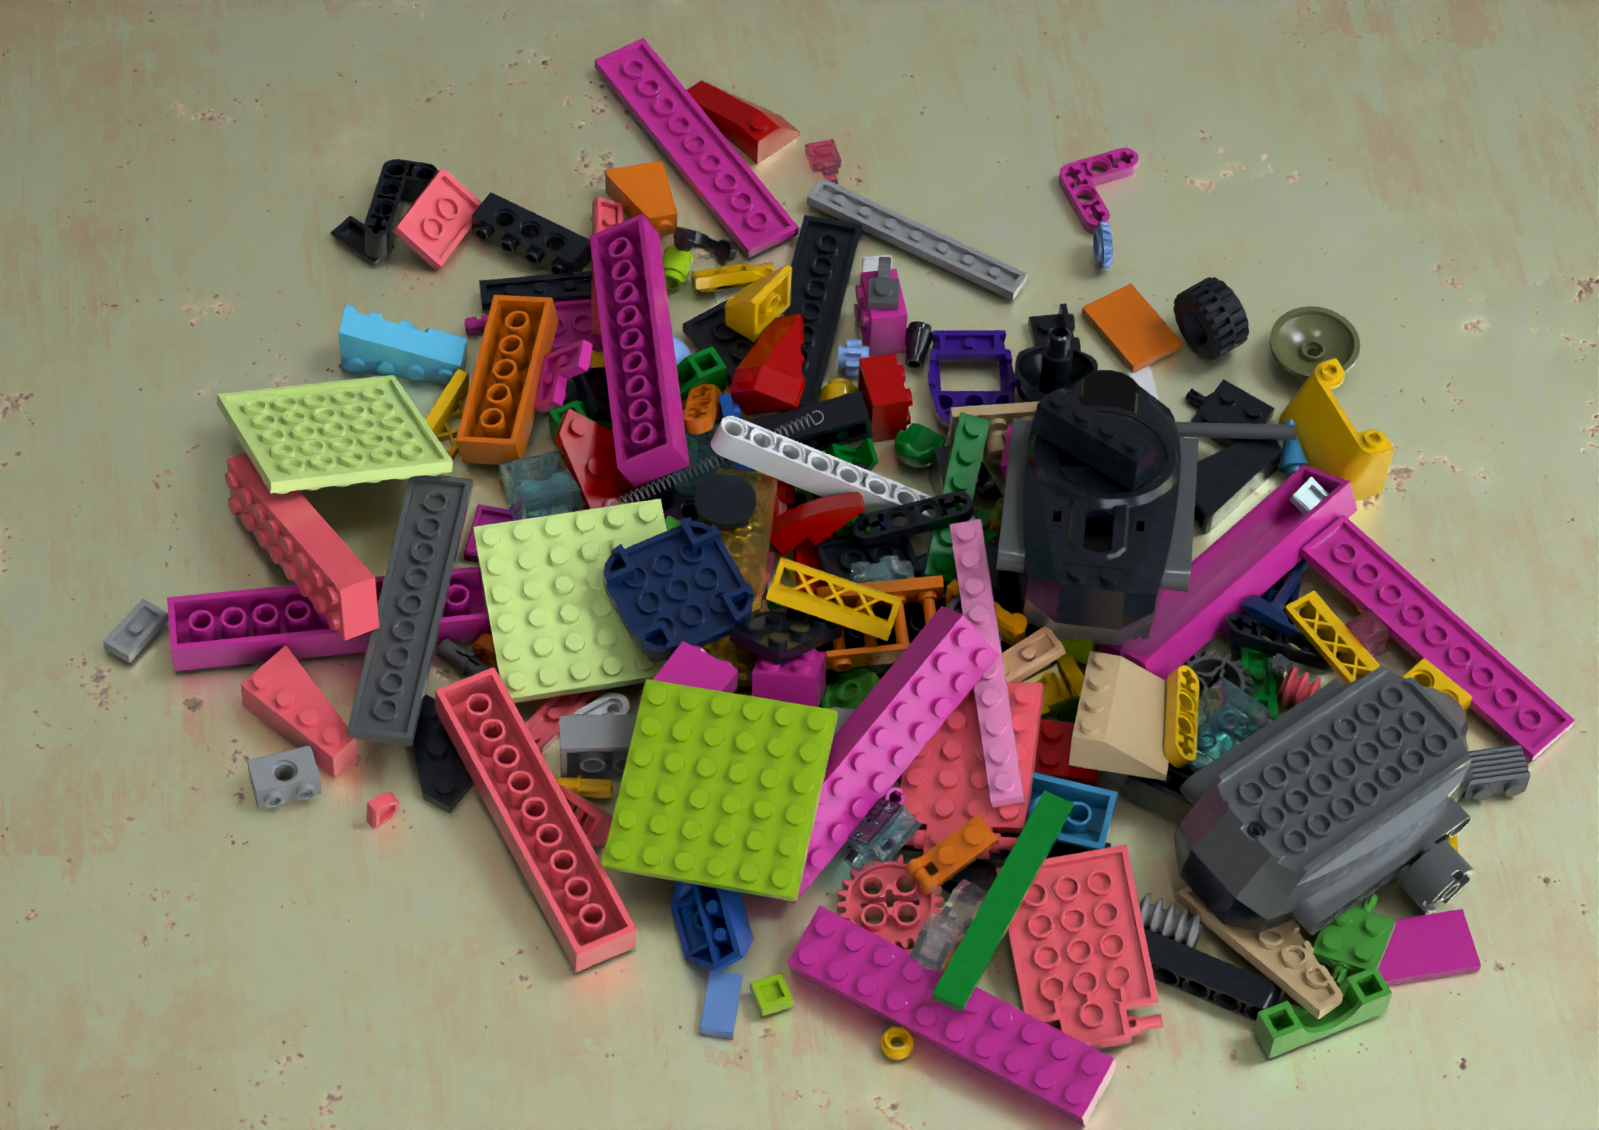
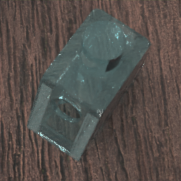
(880, 834)

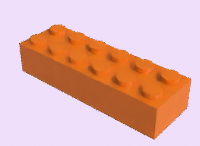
(506, 379)

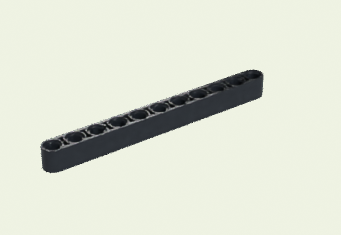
(1176, 963)

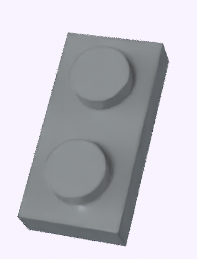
(136, 630)

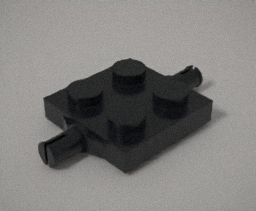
(1229, 405)

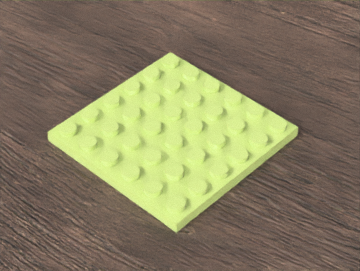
(333, 434)
(549, 600)

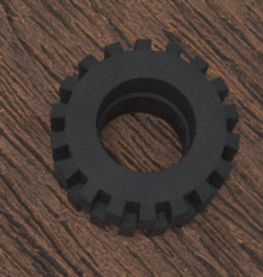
(1211, 318)

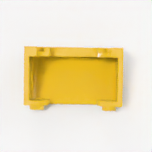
(1331, 439)

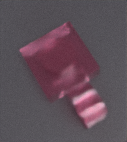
(825, 158)

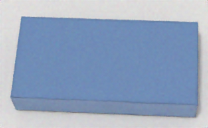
(721, 1004)

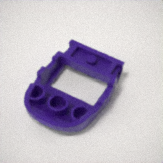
(969, 347)

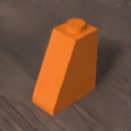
(644, 191)

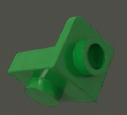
(863, 454)

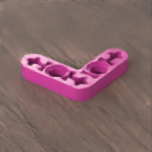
(1088, 180)

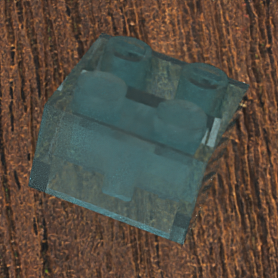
(539, 486)
(1227, 718)

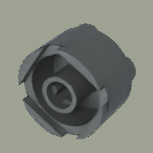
(1435, 875)

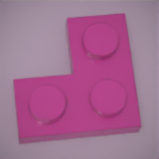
(555, 372)

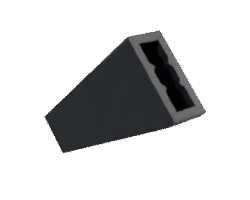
(1231, 477)

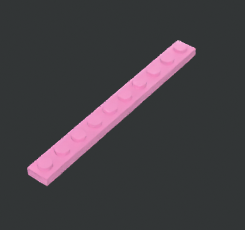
(991, 688)

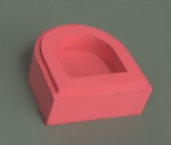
(381, 809)

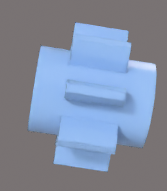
(850, 354)

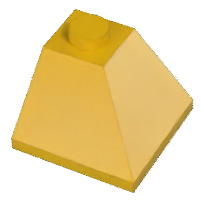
(759, 303)

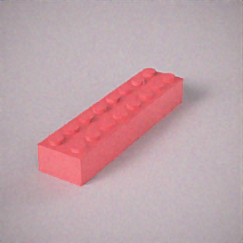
(305, 550)

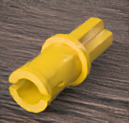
(588, 786)

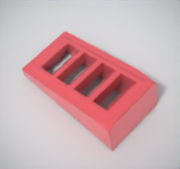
(599, 822)

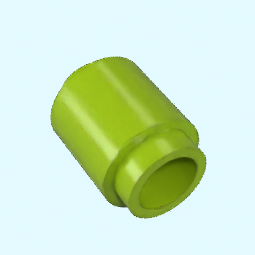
(676, 267)

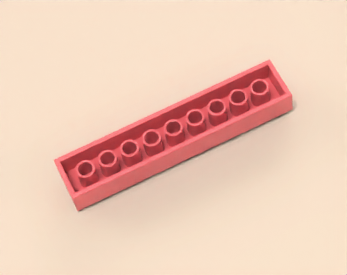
(535, 820)

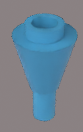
(1292, 454)

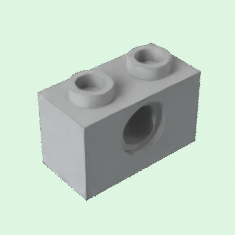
(293, 764)

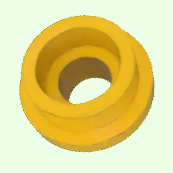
(898, 1035)

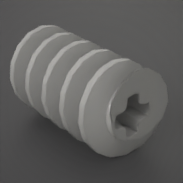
(1169, 923)

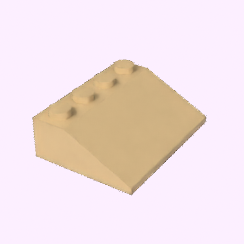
(1120, 719)

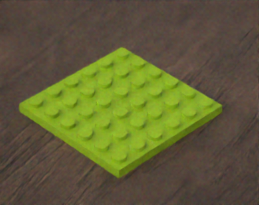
(720, 790)

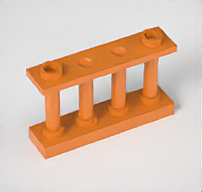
(911, 590)

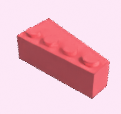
(298, 711)

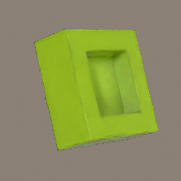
(771, 994)

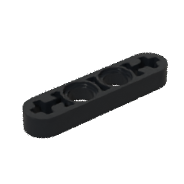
(914, 523)
(1246, 633)

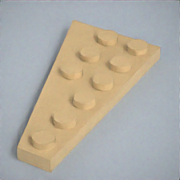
(1278, 954)

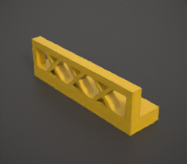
(446, 410)
(830, 610)
(1328, 626)

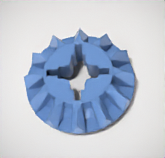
(1103, 245)

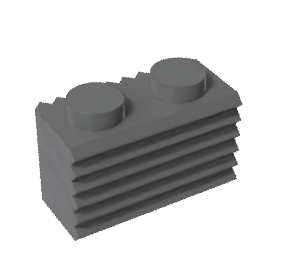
(1497, 772)

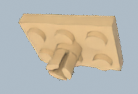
(1000, 417)

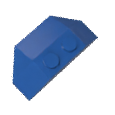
(711, 925)

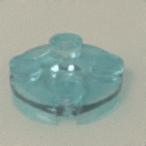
(888, 569)

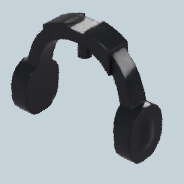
(685, 239)

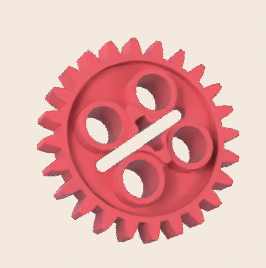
(888, 879)

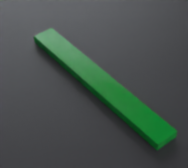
(1002, 902)

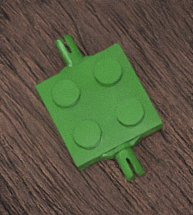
(1354, 940)

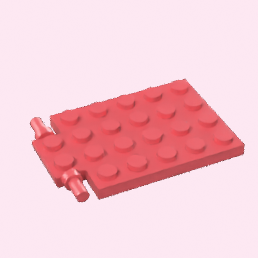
(949, 775)
(1085, 949)

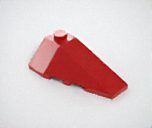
(743, 123)
(772, 370)

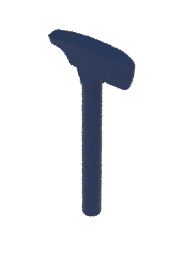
(1272, 613)

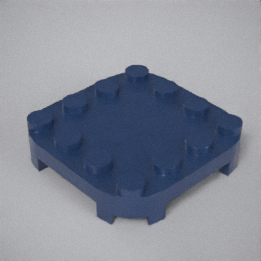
(677, 589)

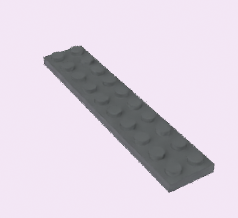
(410, 610)

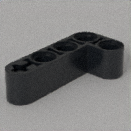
(397, 182)

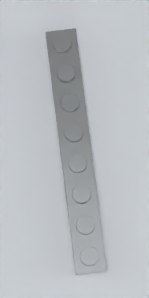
(917, 239)

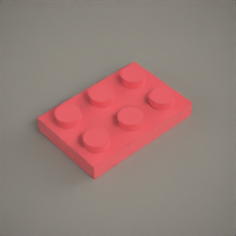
(438, 219)

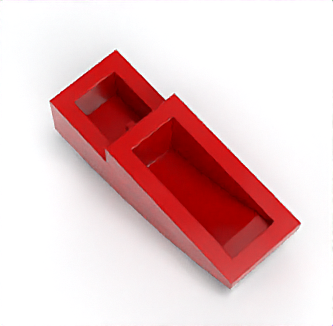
(815, 520)

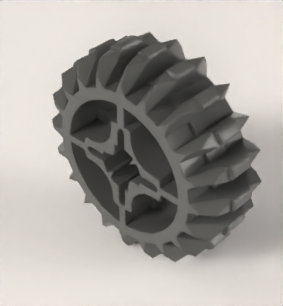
(1213, 667)

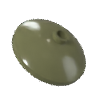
(1313, 336)

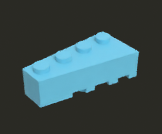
(398, 349)

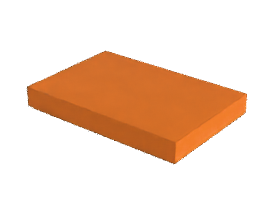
(1132, 328)

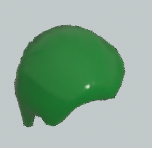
(916, 445)

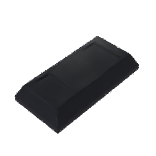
(351, 234)

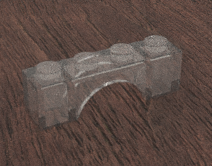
(944, 932)

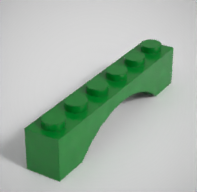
(692, 371)

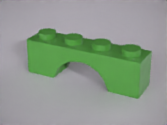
(1291, 1026)

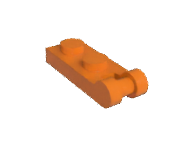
(952, 854)

